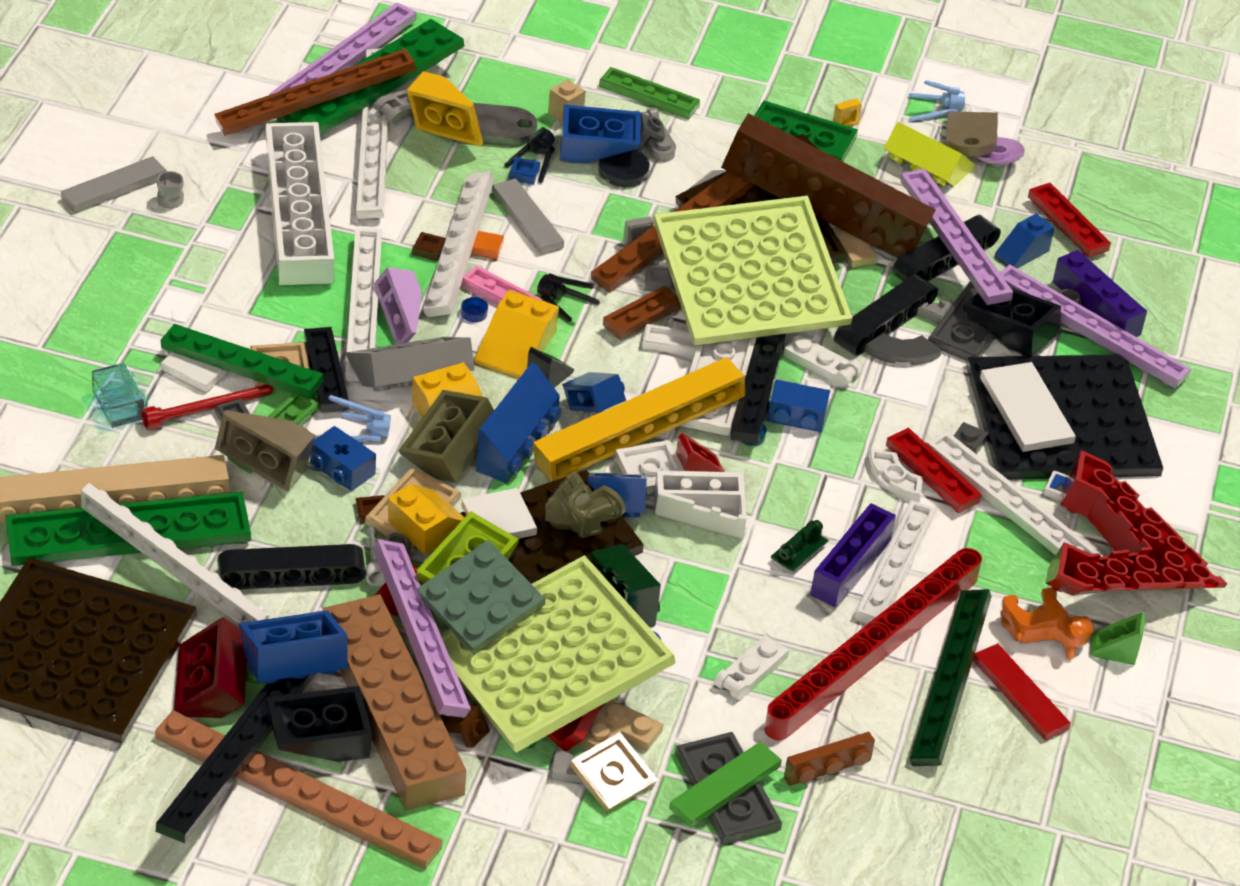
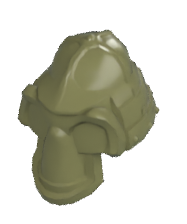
(580, 509)

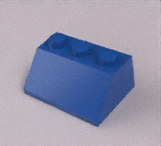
(294, 646)

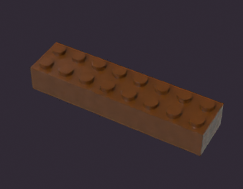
(834, 188)

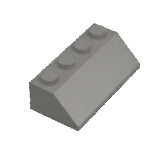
(403, 361)

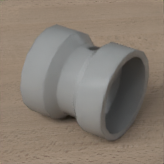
(170, 189)

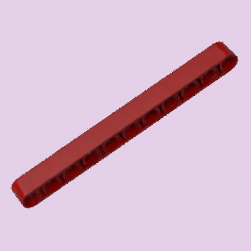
(871, 644)

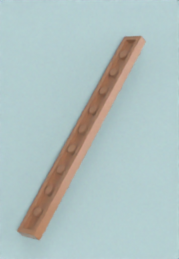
(308, 794)

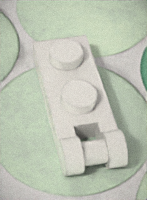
(822, 361)
(752, 667)

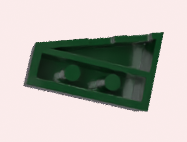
(629, 580)

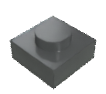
(971, 437)

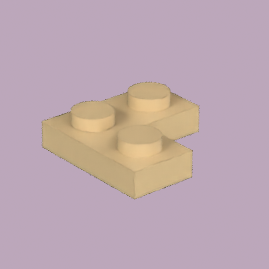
(617, 718)

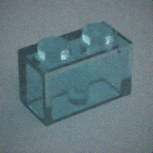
(118, 394)

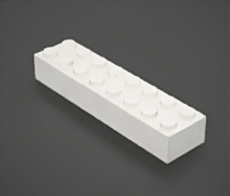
(299, 204)

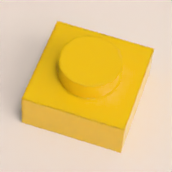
(847, 112)

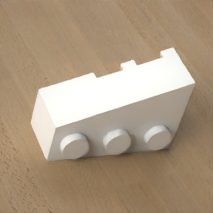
(703, 500)

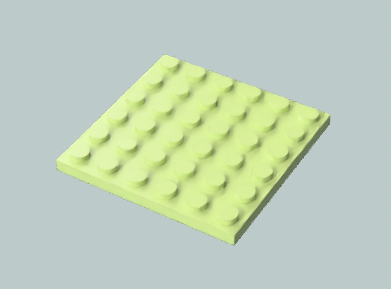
(751, 270)
(560, 658)

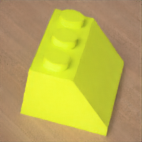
(926, 153)

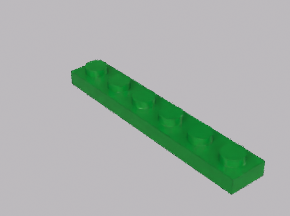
(242, 361)

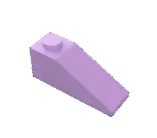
(400, 301)

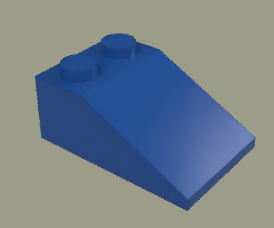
(597, 133)

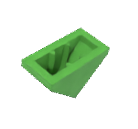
(1119, 640)

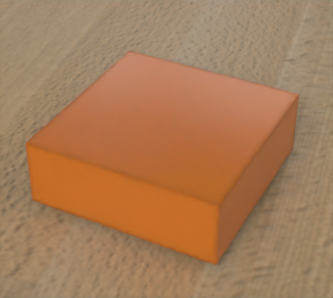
(488, 245)

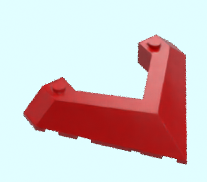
(1145, 545)

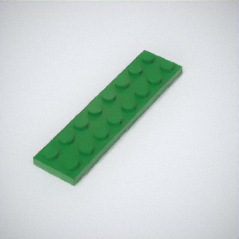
(425, 44)
(78, 535)

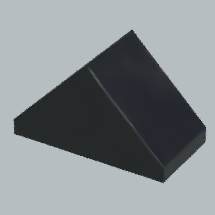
(552, 368)

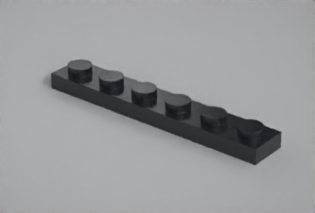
(758, 388)

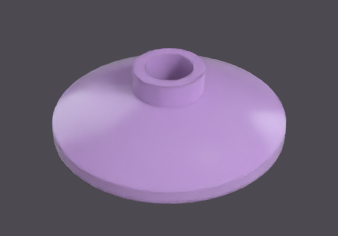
(1005, 152)

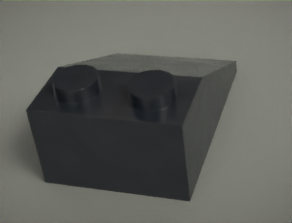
(1019, 324)
(322, 724)

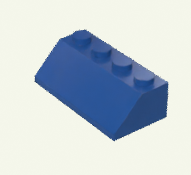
(516, 424)

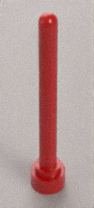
(154, 417)

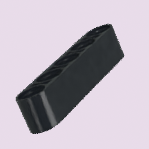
(933, 256)
(886, 314)
(292, 566)

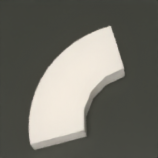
(893, 476)

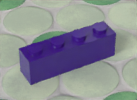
(1099, 292)
(852, 555)

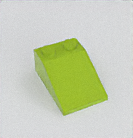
(462, 540)

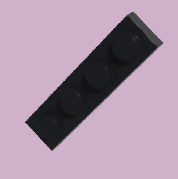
(325, 359)

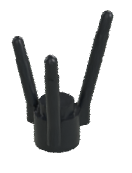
(539, 143)
(553, 287)

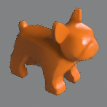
(1046, 622)

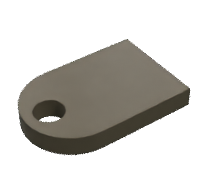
(972, 132)

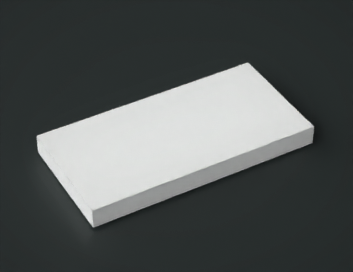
(1027, 407)

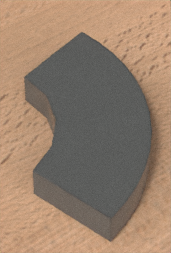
(903, 350)

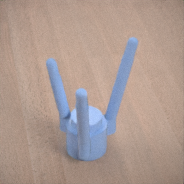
(952, 99)
(377, 421)

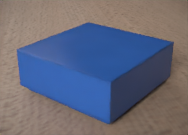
(524, 170)

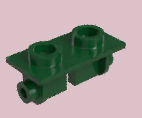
(801, 546)

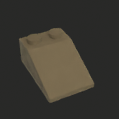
(266, 446)

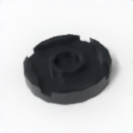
(625, 168)

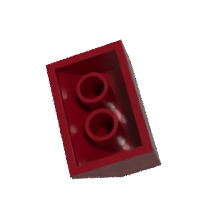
(211, 672)

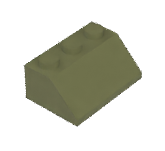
(447, 435)

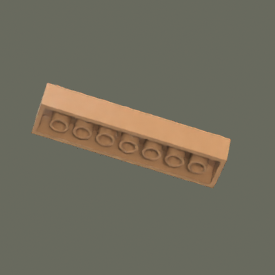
(398, 706)

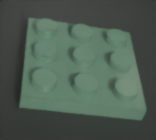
(481, 597)

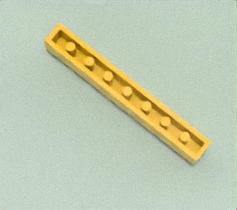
(639, 419)

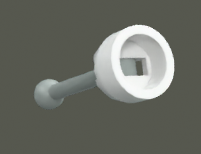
(373, 571)

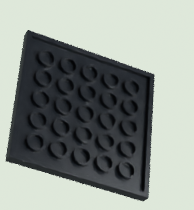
(1097, 402)

